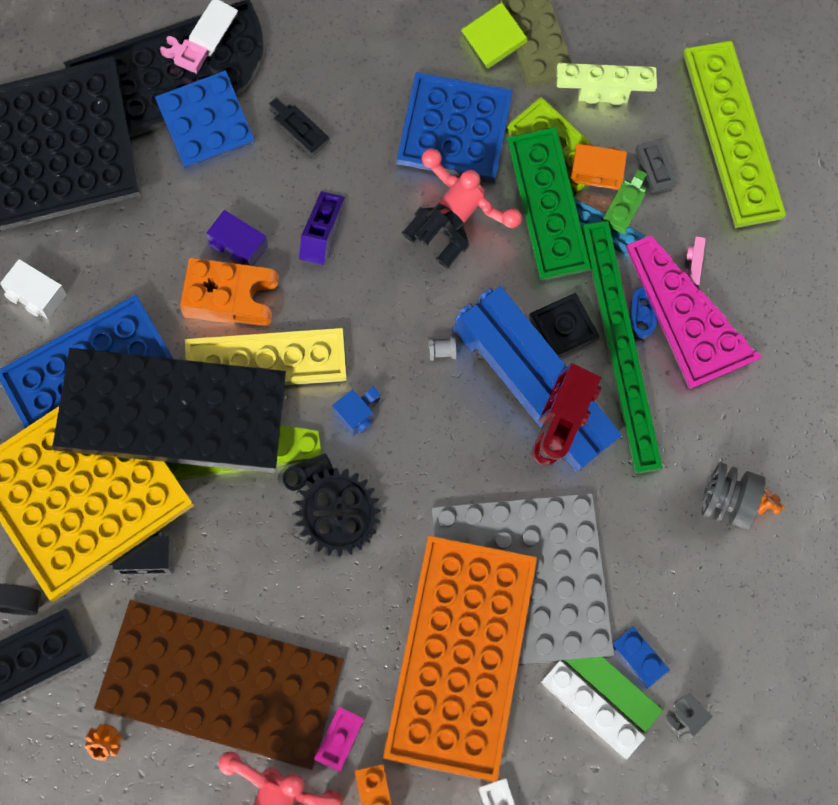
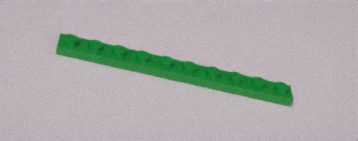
(622, 348)

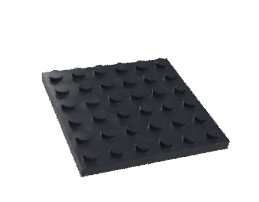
(64, 144)

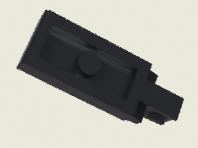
(299, 127)

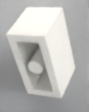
(32, 289)

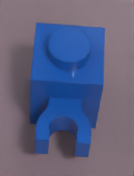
(356, 411)

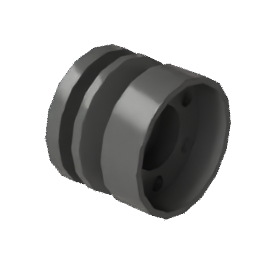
(737, 497)

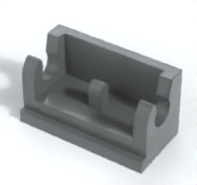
(691, 717)

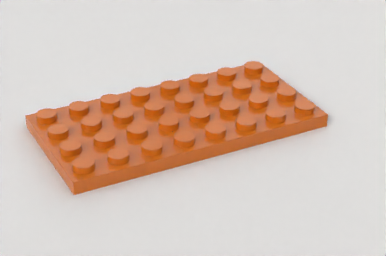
(461, 659)

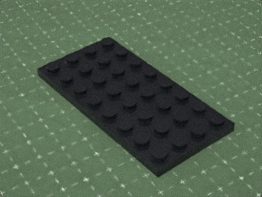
(170, 410)

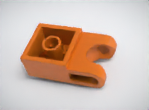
(231, 295)

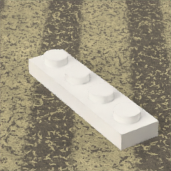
(593, 710)

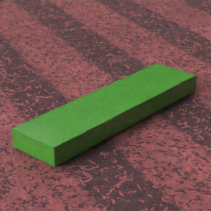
(617, 690)

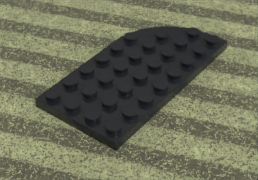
(148, 73)

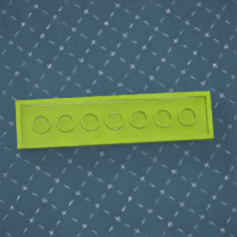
(734, 134)

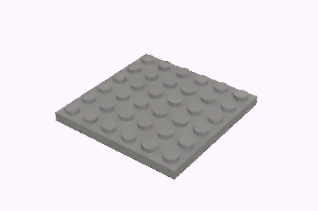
(568, 591)

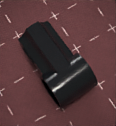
(305, 471)

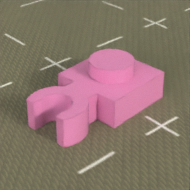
(187, 55)

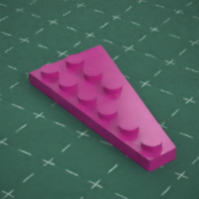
(693, 326)

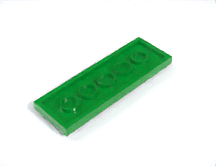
(548, 204)

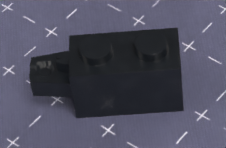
(148, 557)

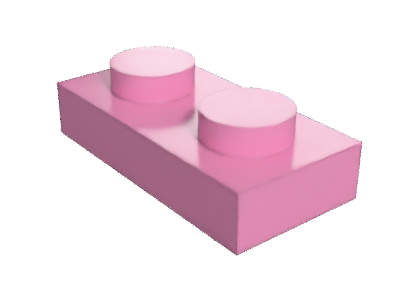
(695, 256)

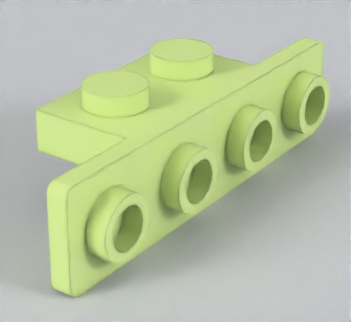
(606, 82)

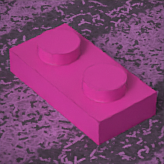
(339, 739)

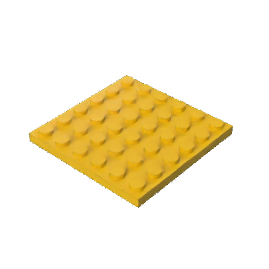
(79, 509)

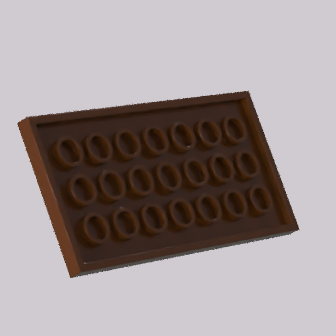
(220, 684)

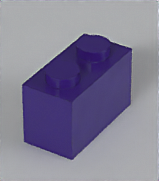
(236, 239)

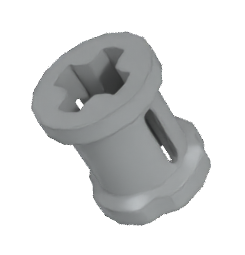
(442, 348)

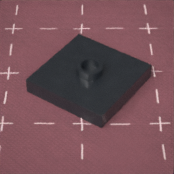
(565, 325)

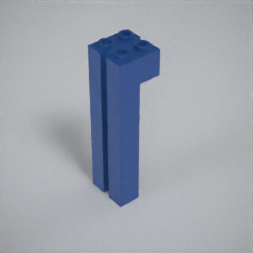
(527, 366)

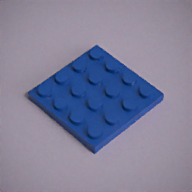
(459, 121)

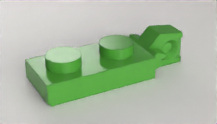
(626, 203)

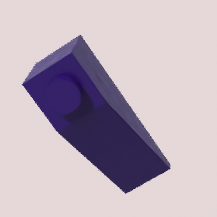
(321, 228)

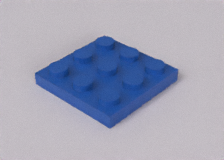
(204, 119)

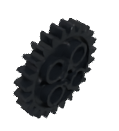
(335, 488)

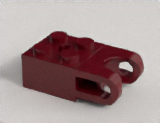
(565, 413)

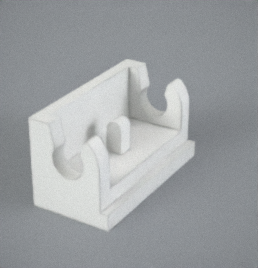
(213, 25)

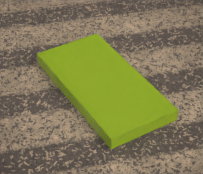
(543, 116)

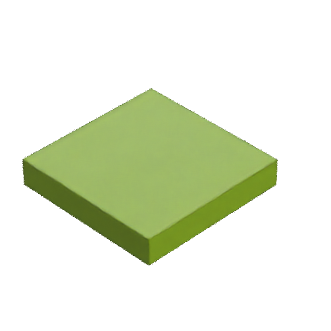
(494, 35)

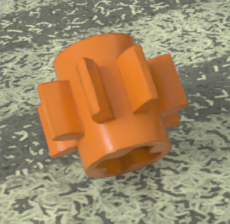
(103, 742)

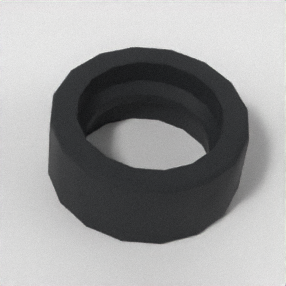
(19, 600)

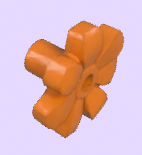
(770, 502)

